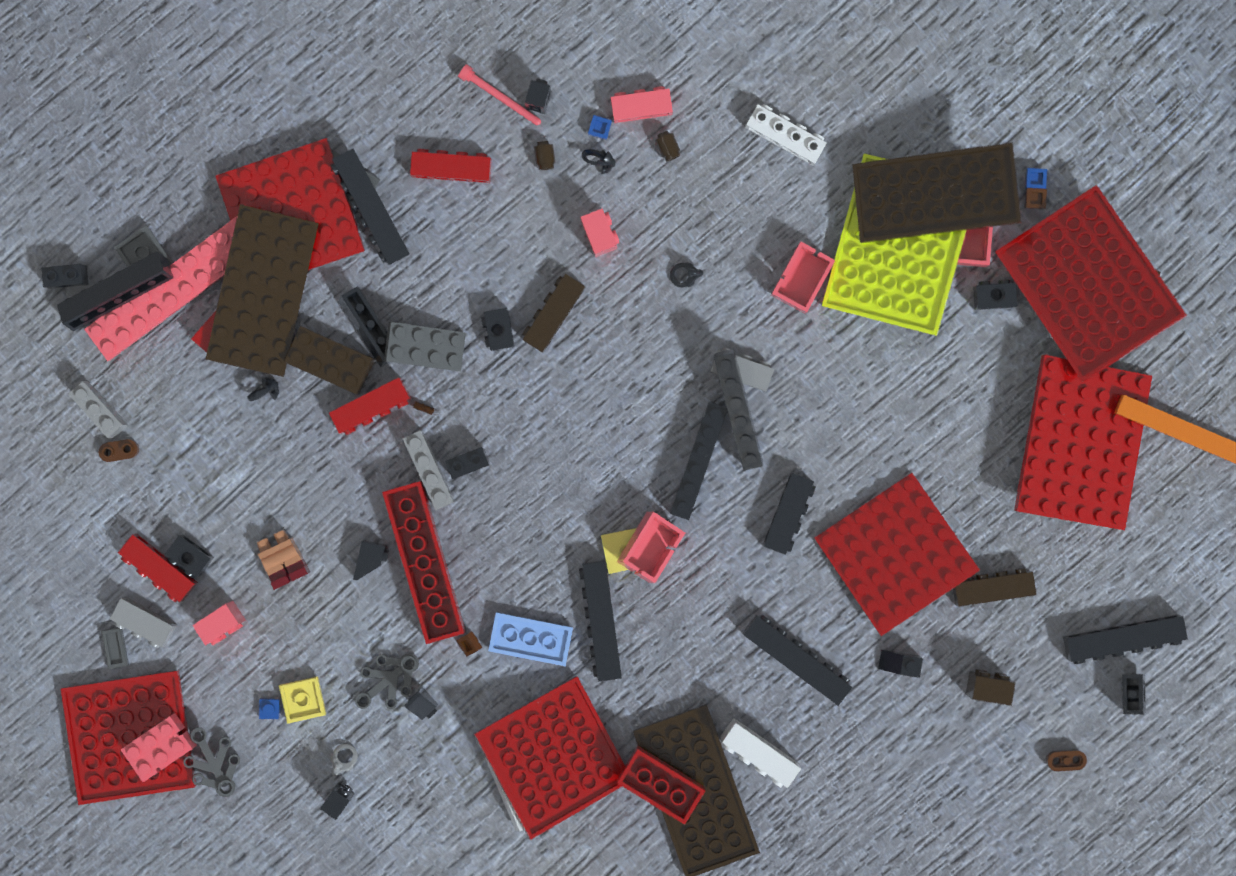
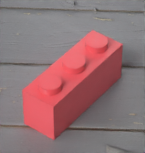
(641, 104)

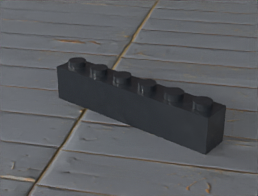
(370, 206)
(115, 291)
(738, 409)
(698, 461)
(601, 620)
(1125, 638)
(797, 660)

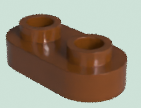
(118, 450)
(1065, 760)

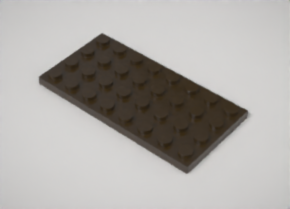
(936, 193)
(261, 290)
(718, 826)

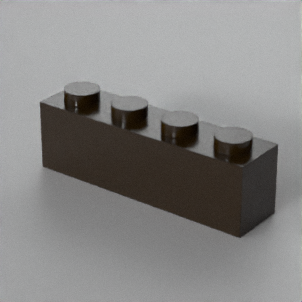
(553, 313)
(995, 588)

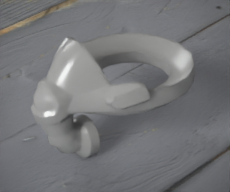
(337, 766)

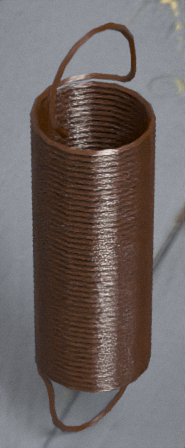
(422, 407)

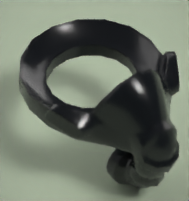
(605, 159)
(693, 274)
(267, 385)

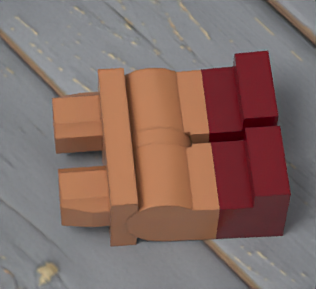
(283, 560)

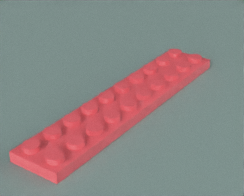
(191, 275)

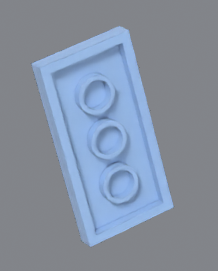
(530, 639)

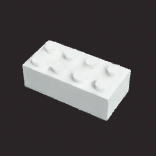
(760, 752)

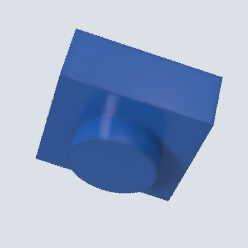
(599, 127)
(1036, 178)
(269, 708)

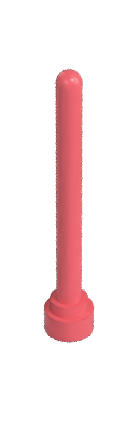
(468, 74)

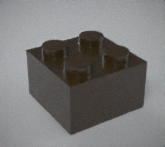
(990, 688)

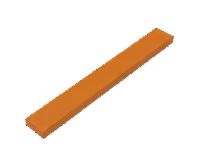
(1176, 428)

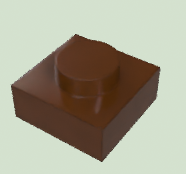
(1035, 198)
(469, 643)

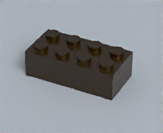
(329, 360)

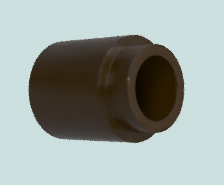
(668, 146)
(544, 155)

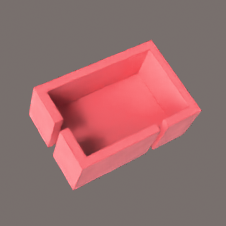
(976, 247)
(802, 278)
(647, 549)
(158, 747)

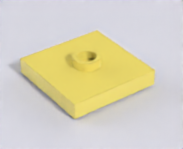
(613, 546)
(302, 699)

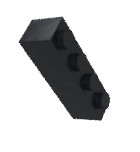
(365, 322)
(788, 514)

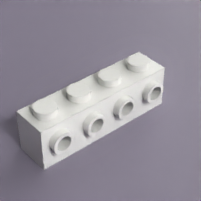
(785, 134)

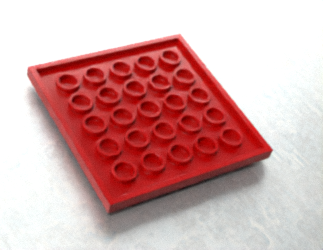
(302, 187)
(896, 554)
(110, 716)
(552, 757)

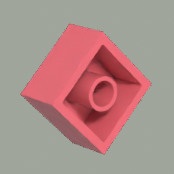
(599, 232)
(218, 623)

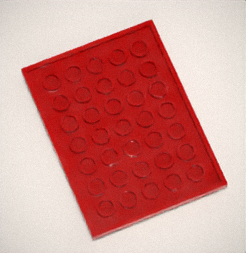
(1090, 283)
(1077, 449)

